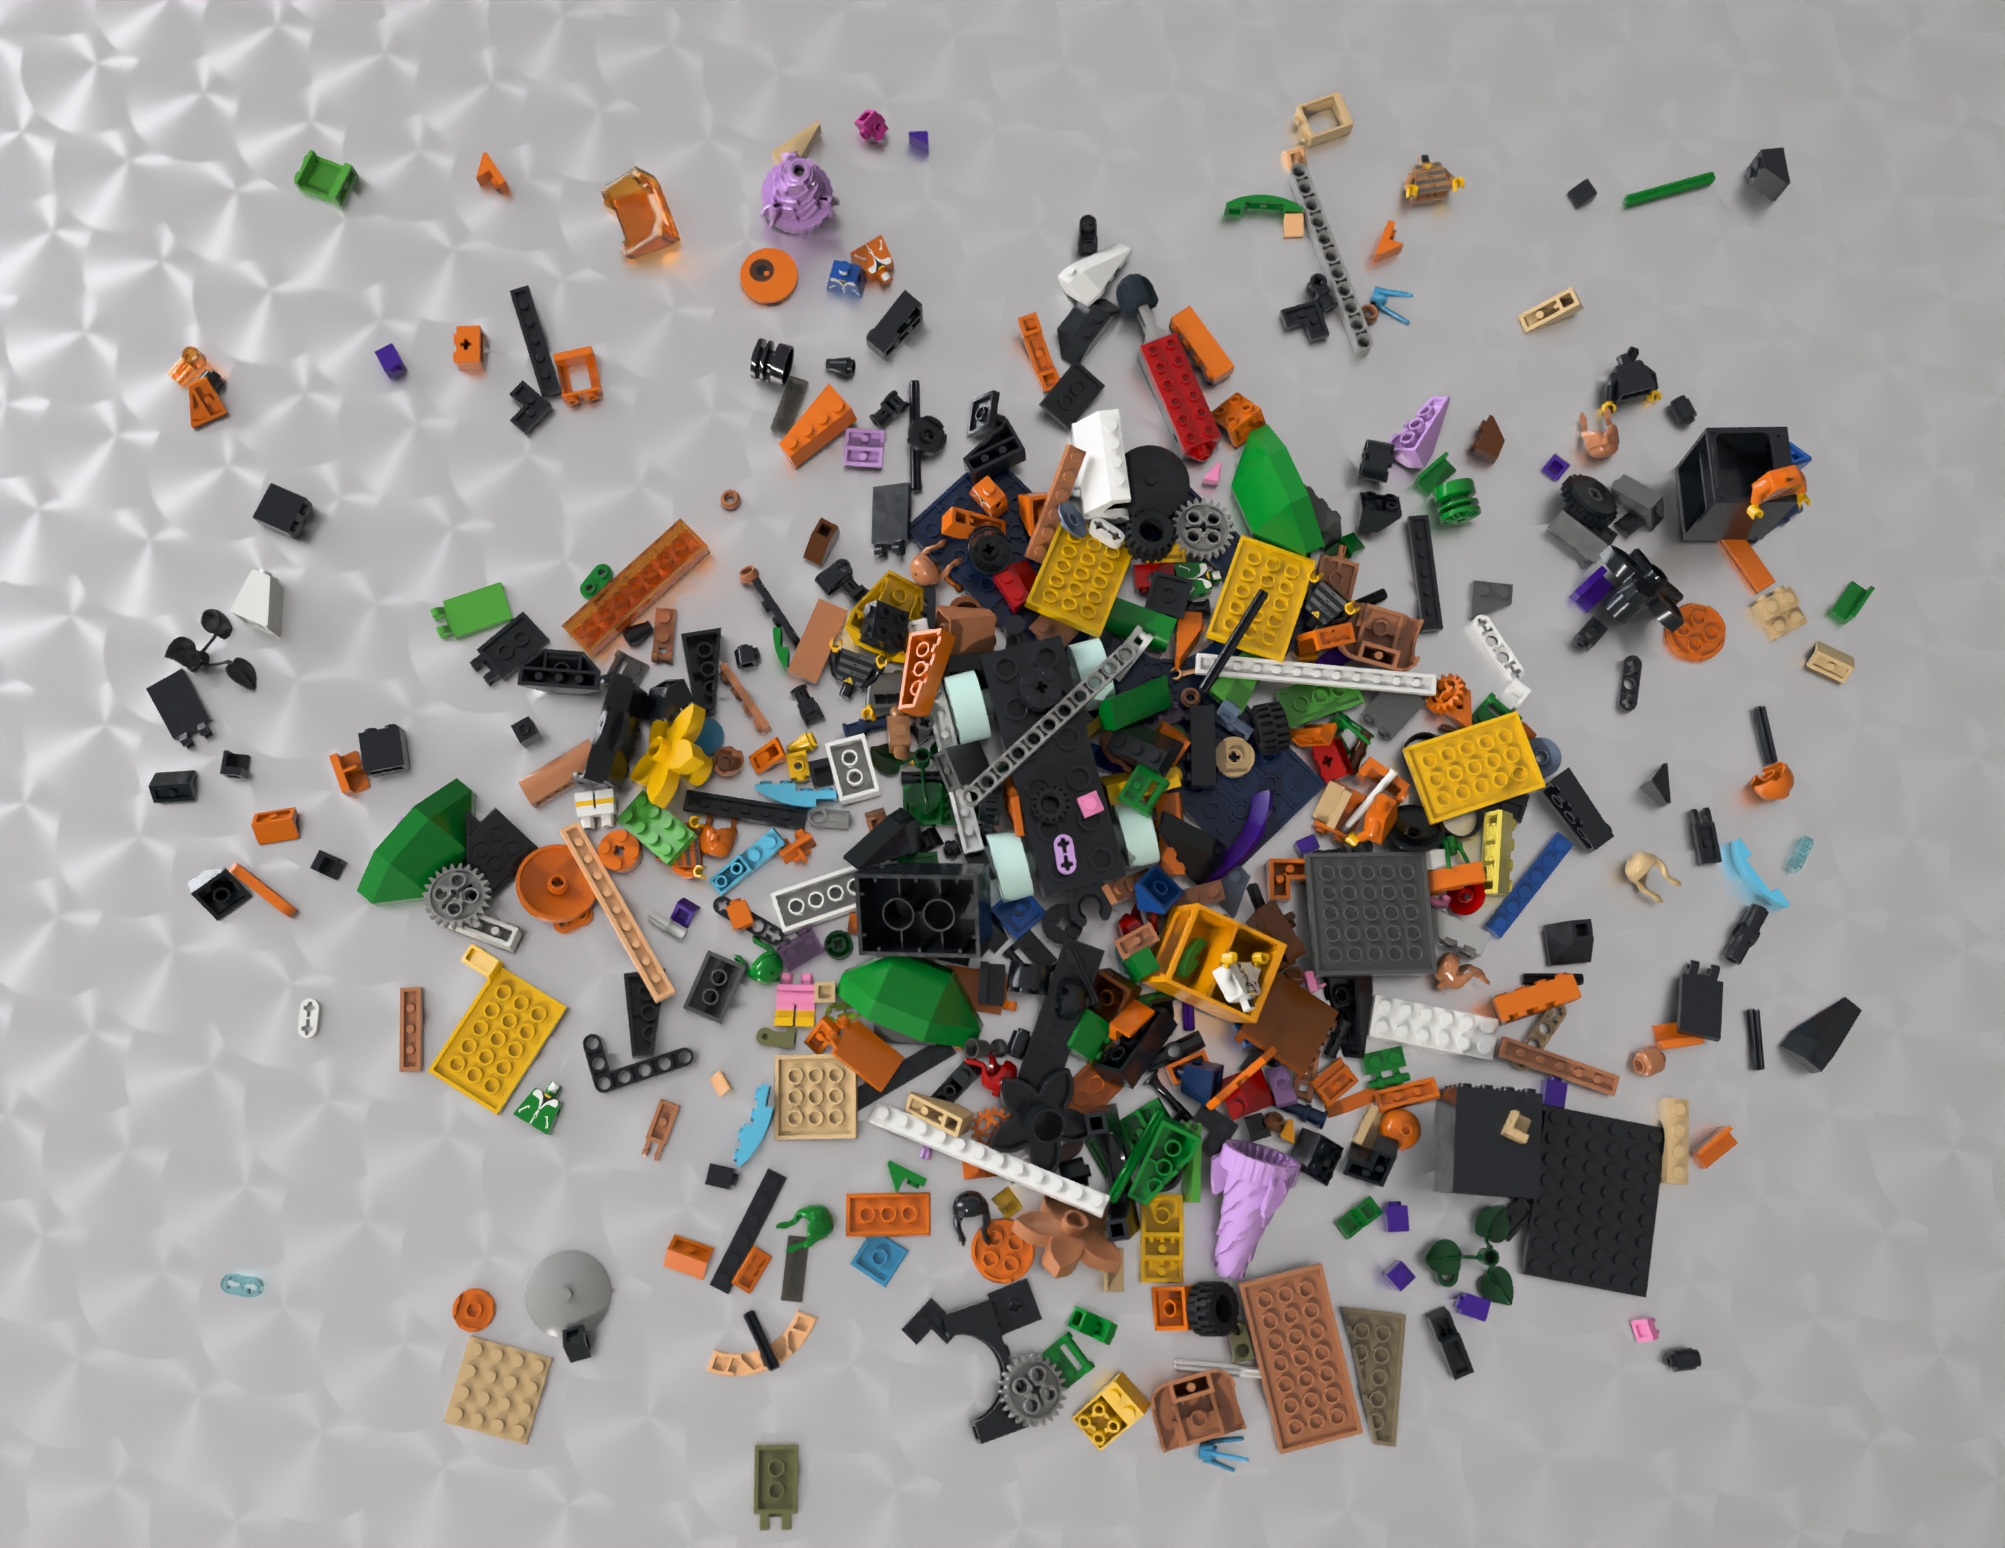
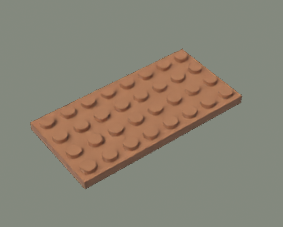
(1300, 1358)

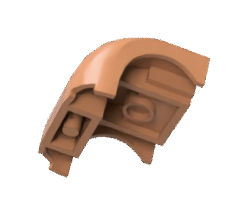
(1383, 638)
(1195, 1409)

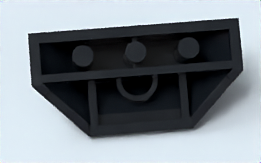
(1084, 329)
(560, 672)

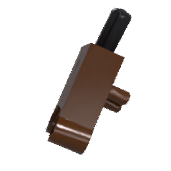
(1273, 923)

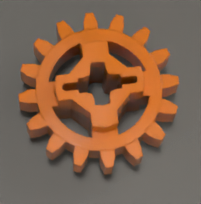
(1446, 694)
(989, 1119)

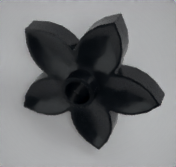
(1642, 587)
(1039, 1119)

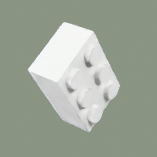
(852, 769)

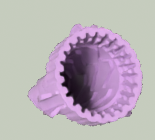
(795, 201)
(1253, 1187)

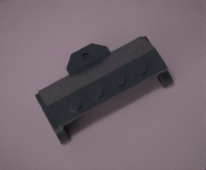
(614, 733)

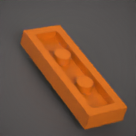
(1406, 1094)

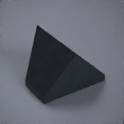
(1657, 786)

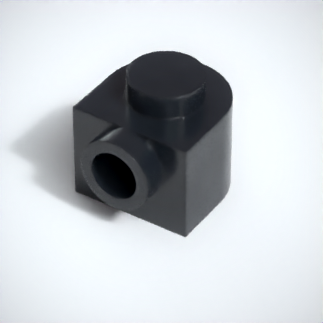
(746, 656)

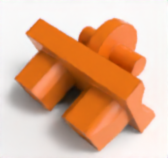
(798, 849)

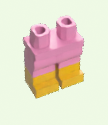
(792, 996)

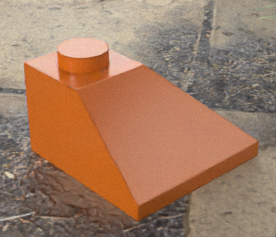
(1030, 509)

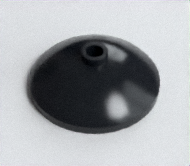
(1413, 830)

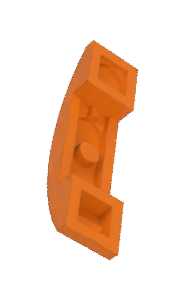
(1038, 351)

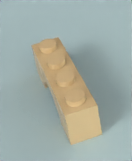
(1675, 1121)

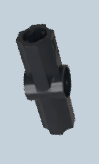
(1745, 934)
(1186, 1045)

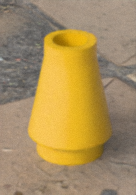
(804, 742)

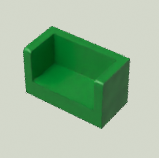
(1140, 964)

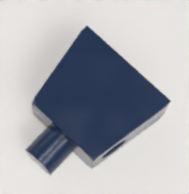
(1200, 1080)

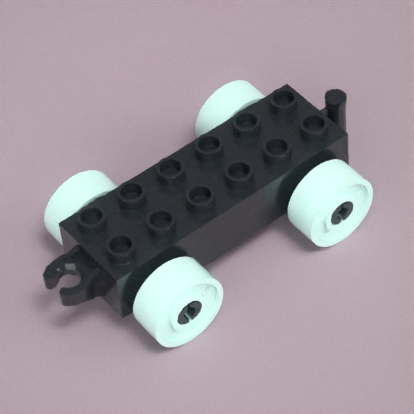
(1061, 761)

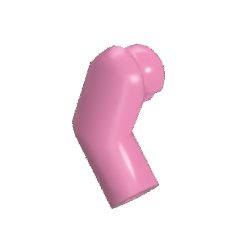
(1443, 902)

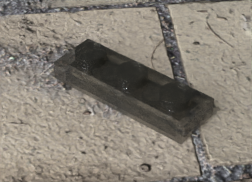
(789, 405)
(795, 1271)

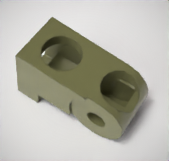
(775, 1039)
(1240, 1344)

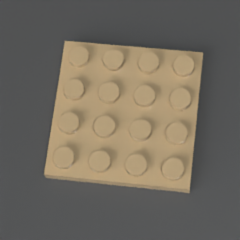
(814, 1098)
(498, 1390)

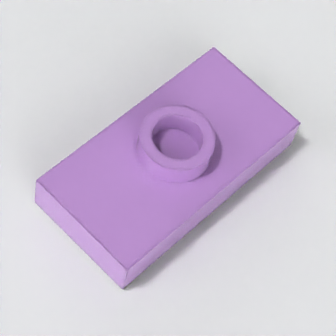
(1281, 1086)

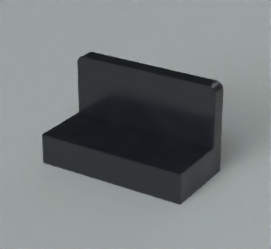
(173, 786)
(991, 984)

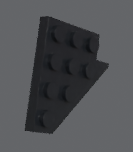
(495, 848)

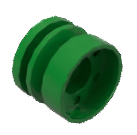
(1456, 501)

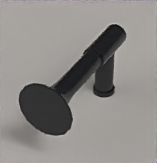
(1182, 1112)

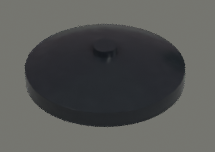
(1155, 480)

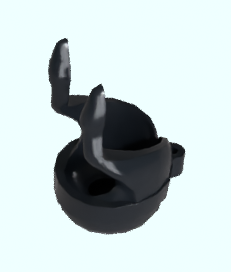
(970, 1205)

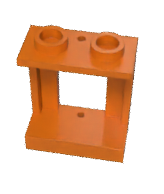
(575, 357)
(1325, 638)

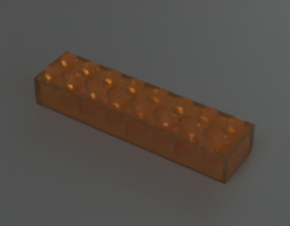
(636, 588)

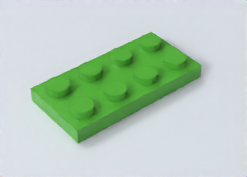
(1312, 702)
(656, 828)

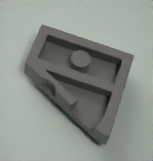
(1488, 597)

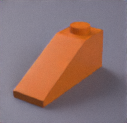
(961, 522)
(1187, 636)

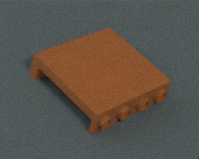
(1291, 1023)

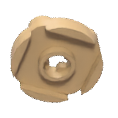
(1242, 749)

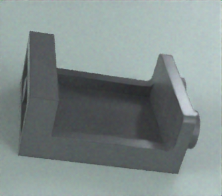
(1391, 712)
(961, 764)

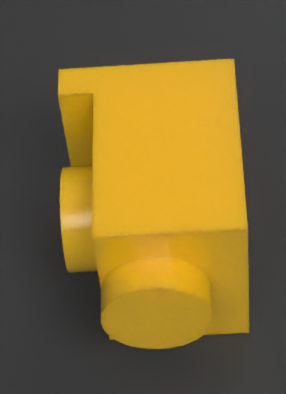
(795, 758)

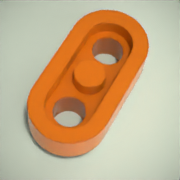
(575, 924)

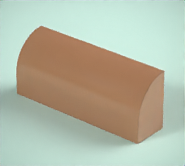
(814, 644)
(555, 775)

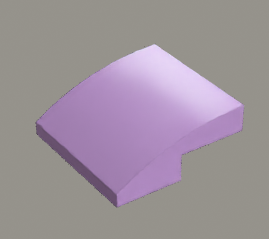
(864, 447)

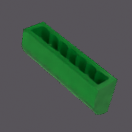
(1127, 615)
(1135, 704)

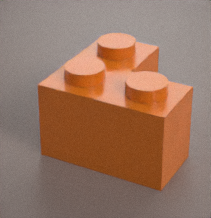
(1280, 875)

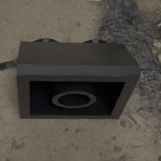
(1769, 173)

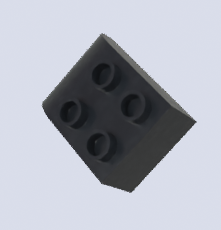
(924, 910)

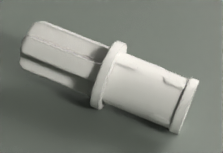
(667, 925)

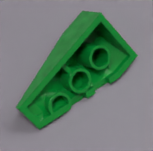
(1167, 1154)

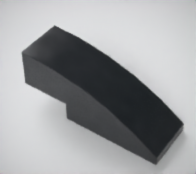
(1449, 1342)

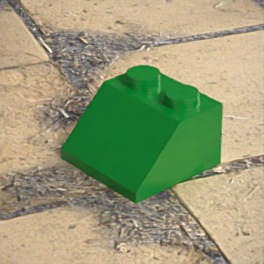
(1090, 1038)

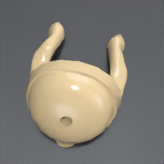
(1638, 868)

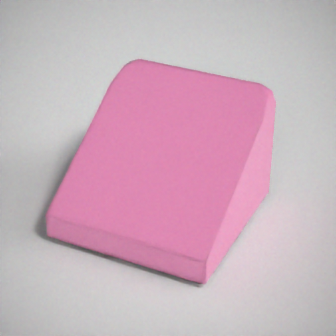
(1212, 477)

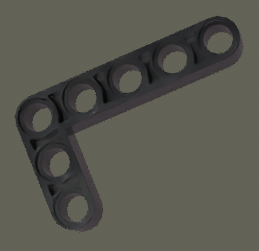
(634, 1069)

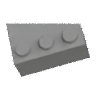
(1458, 935)

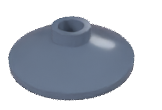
(1072, 520)
(1548, 752)

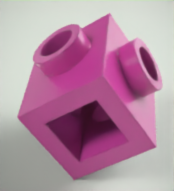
(871, 126)

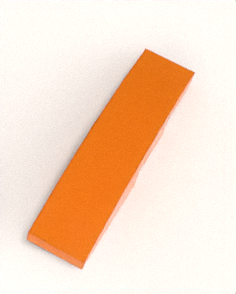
(1455, 878)

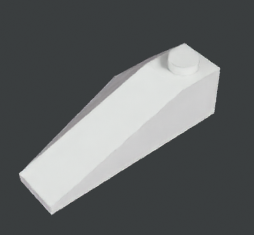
(1089, 276)

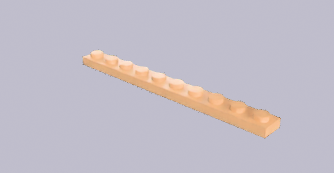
(617, 912)

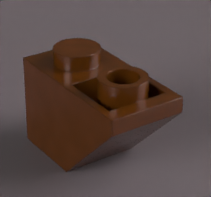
(1490, 441)
(821, 542)

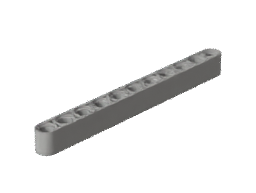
(1328, 267)
(1053, 715)

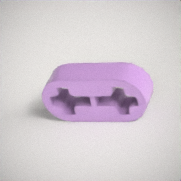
(1070, 853)

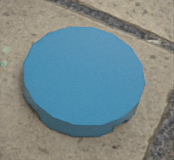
(710, 737)

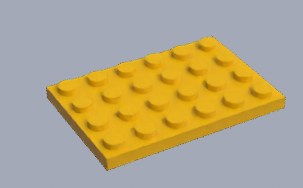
(1282, 577)
(1079, 581)
(1473, 768)
(497, 1040)

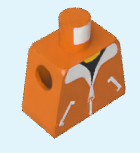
(874, 260)
(988, 495)

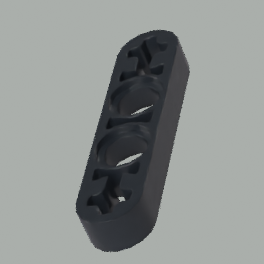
(773, 929)

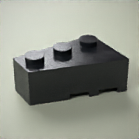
(895, 325)
(995, 454)

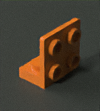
(1238, 417)

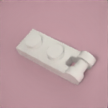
(1146, 639)

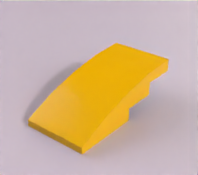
(1162, 1240)

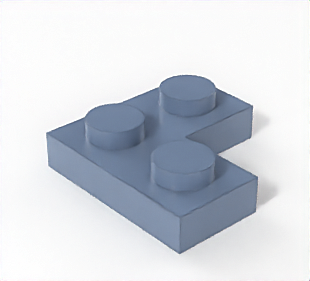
(1228, 719)

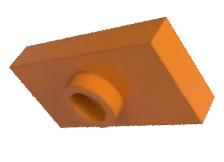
(751, 1269)

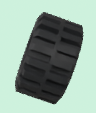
(1155, 522)
(1270, 727)
(1212, 1309)

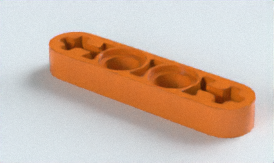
(262, 889)

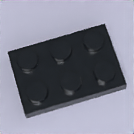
(1071, 395)

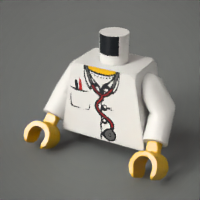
(1240, 979)

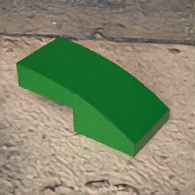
(782, 652)
(1187, 961)
(1358, 1217)

